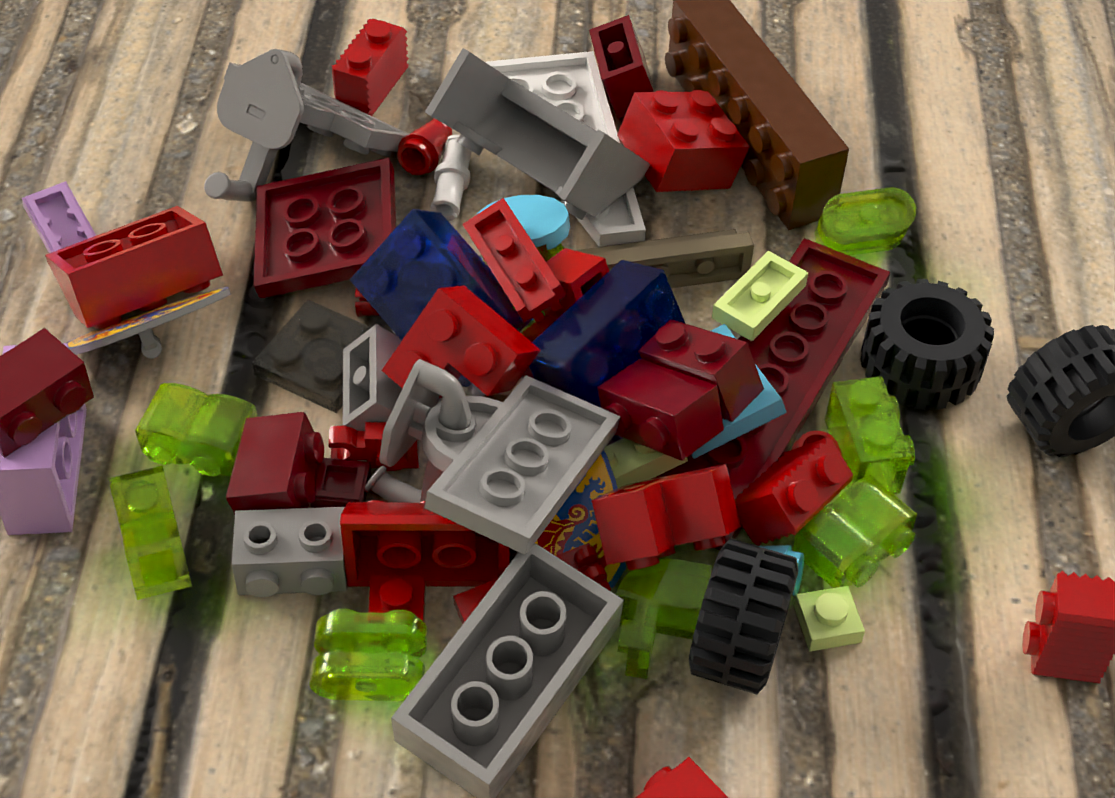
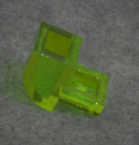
(149, 532)
(660, 601)

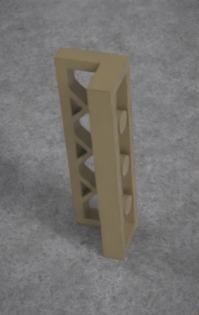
(687, 258)

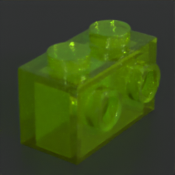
(869, 431)

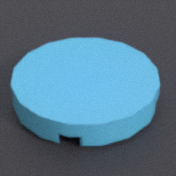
(541, 217)

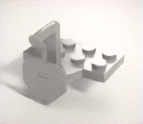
(267, 103)
(490, 460)

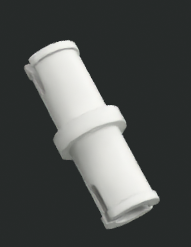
(451, 178)

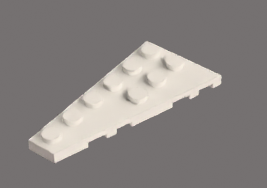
(576, 87)

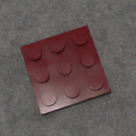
(321, 226)

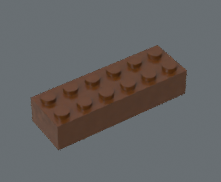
(793, 149)

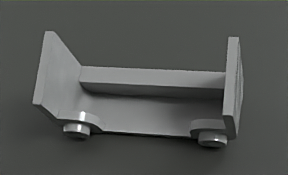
(534, 136)

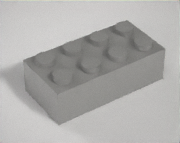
(507, 672)

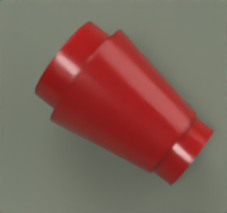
(423, 148)

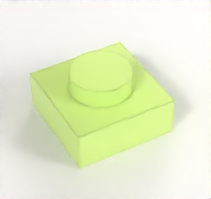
(829, 618)

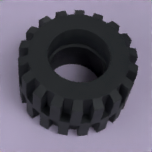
(927, 343)
(1068, 391)
(743, 616)

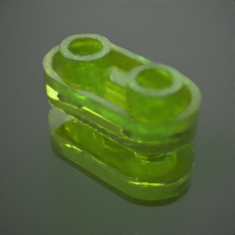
(866, 221)
(368, 655)

